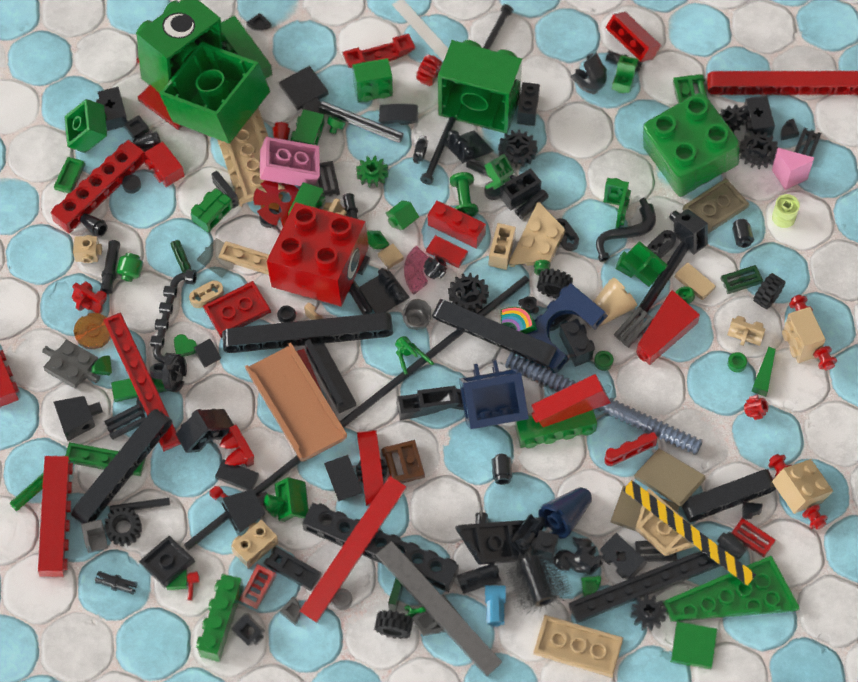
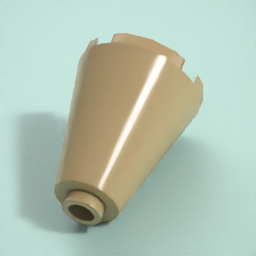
(614, 300)

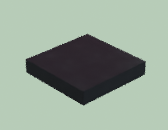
(303, 87)
(166, 561)

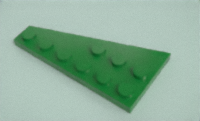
(731, 597)

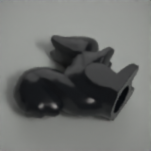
(580, 561)

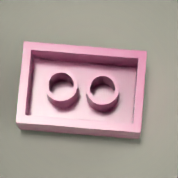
(289, 162)

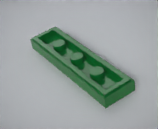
(94, 457)

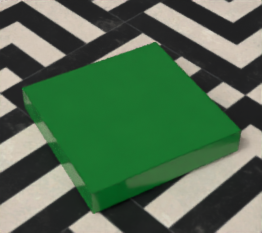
(693, 645)

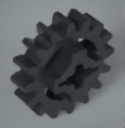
(518, 148)
(758, 150)
(464, 286)

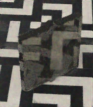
(210, 259)

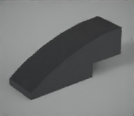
(426, 402)

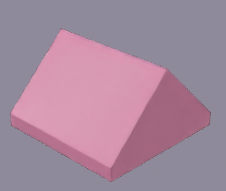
(791, 167)

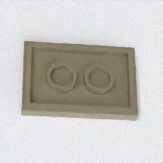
(718, 204)
(670, 477)
(628, 511)

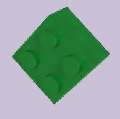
(372, 80)
(85, 126)

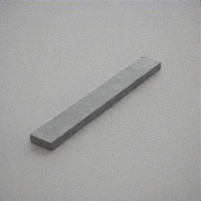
(439, 609)

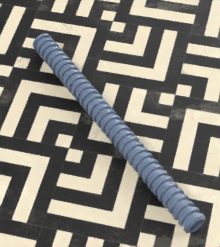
(615, 409)

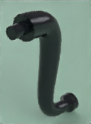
(648, 222)

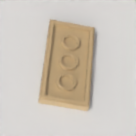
(578, 646)

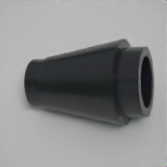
(148, 140)
(96, 226)

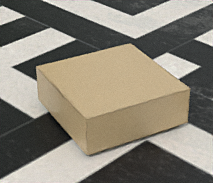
(390, 256)

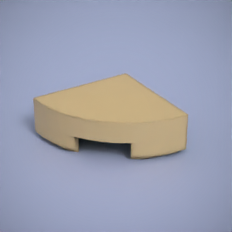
(310, 313)

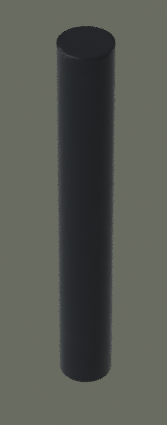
(142, 504)

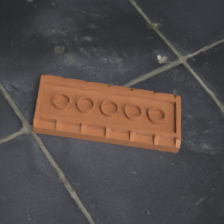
(296, 403)

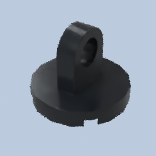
(170, 372)

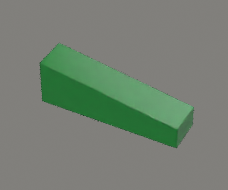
(762, 380)

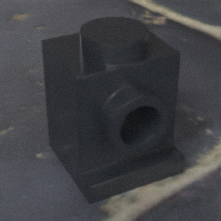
(241, 630)

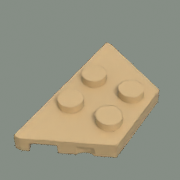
(538, 239)
(659, 533)

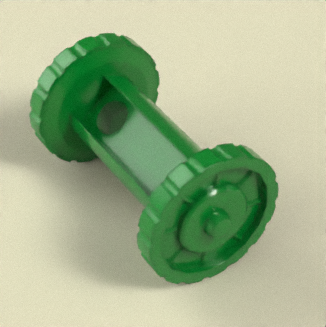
(462, 182)

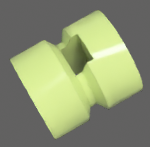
(785, 210)

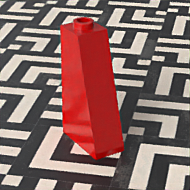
(667, 327)
(570, 402)

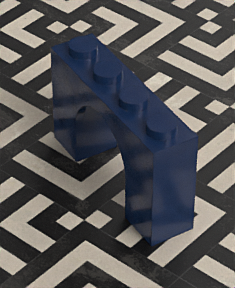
(569, 302)

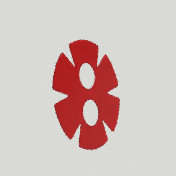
(271, 196)

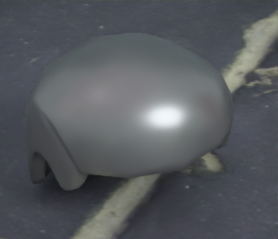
(417, 314)

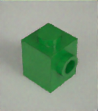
(402, 215)

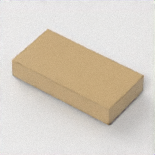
(694, 279)

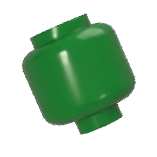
(130, 267)

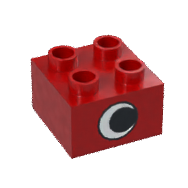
(318, 254)

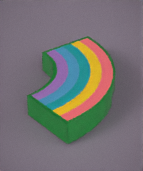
(518, 318)

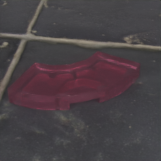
(414, 270)

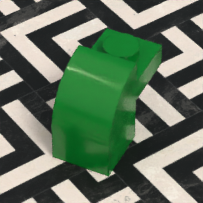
(625, 74)

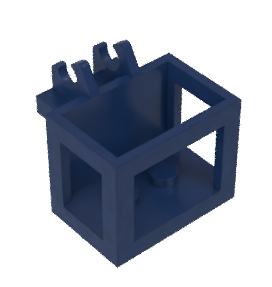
(493, 397)

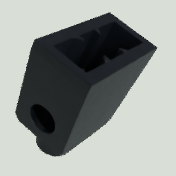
(690, 229)
(76, 415)
(243, 509)

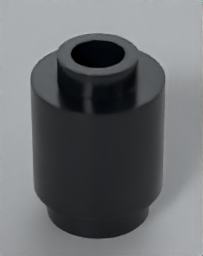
(742, 233)
(501, 469)
(732, 545)

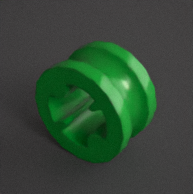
(541, 265)

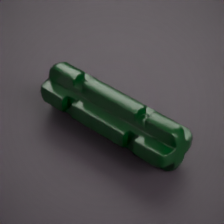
(180, 255)

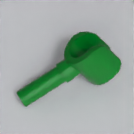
(413, 611)

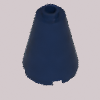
(565, 511)

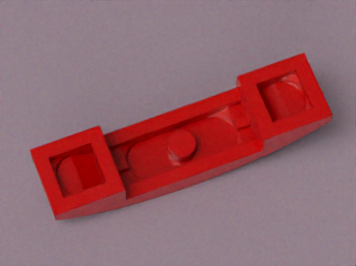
(396, 49)
(370, 464)

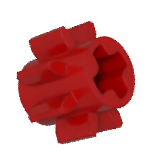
(756, 407)

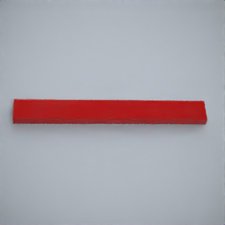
(138, 374)
(353, 549)

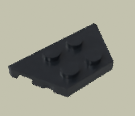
(490, 541)

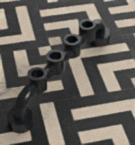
(166, 309)

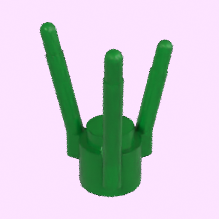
(406, 348)

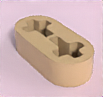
(206, 294)

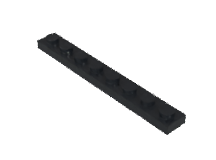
(640, 585)

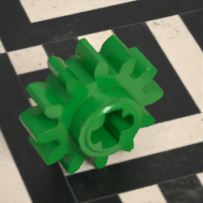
(372, 171)

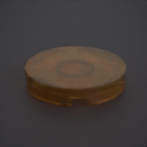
(91, 331)

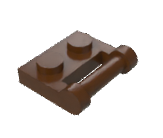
(409, 461)

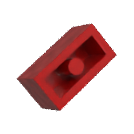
(164, 164)

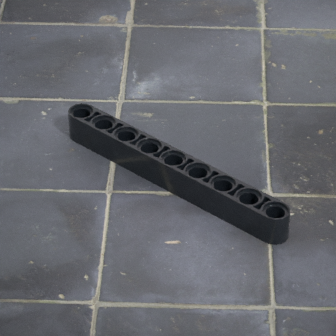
(326, 330)

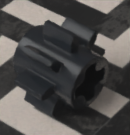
(435, 267)

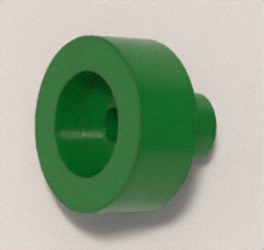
(335, 124)

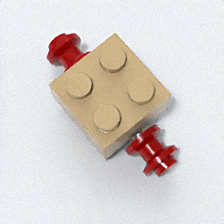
(805, 335)
(801, 488)

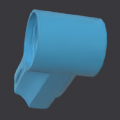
(495, 599)

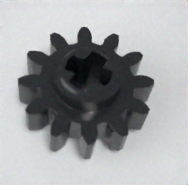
(734, 117)
(653, 607)

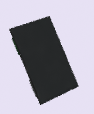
(343, 478)

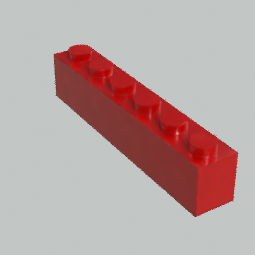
(54, 516)

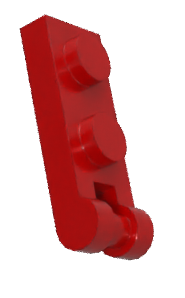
(630, 449)

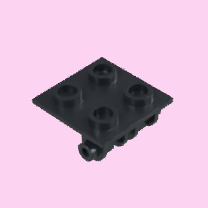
(467, 146)
(384, 292)

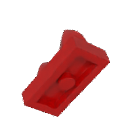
(243, 453)

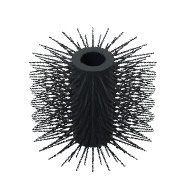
(536, 581)

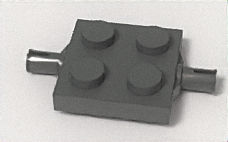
(70, 364)

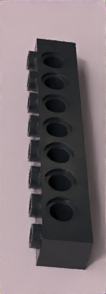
(319, 512)

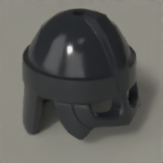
(595, 74)

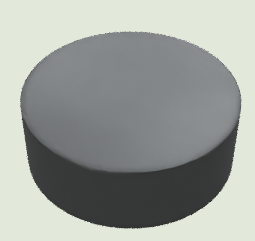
(342, 599)

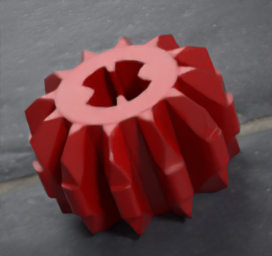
(429, 70)

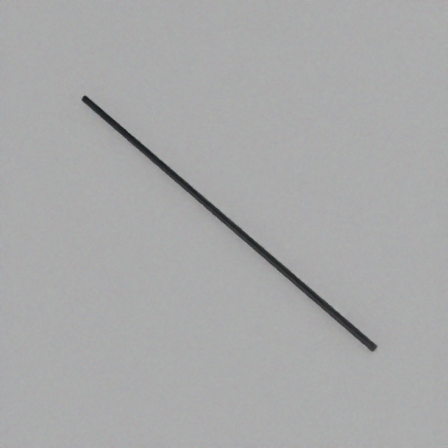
(363, 407)

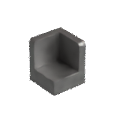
(94, 536)

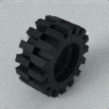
(552, 282)
(769, 291)
(115, 518)
(393, 624)

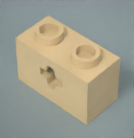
(502, 246)

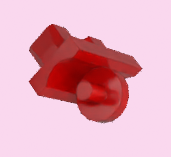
(87, 299)

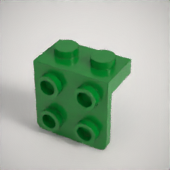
(618, 194)

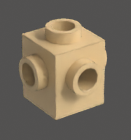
(86, 249)

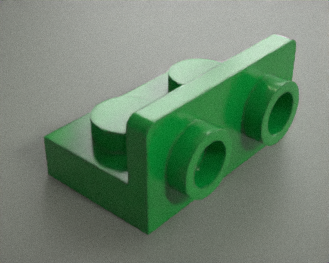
(498, 171)

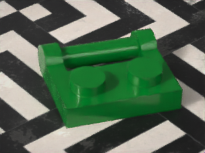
(684, 86)

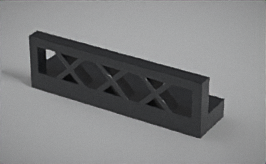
(330, 376)

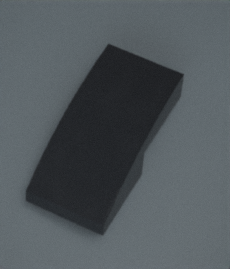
(398, 113)

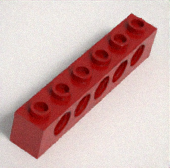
(96, 195)

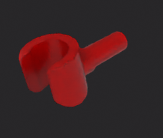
(216, 492)
(193, 577)

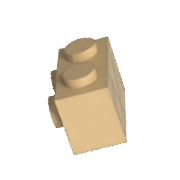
(254, 543)

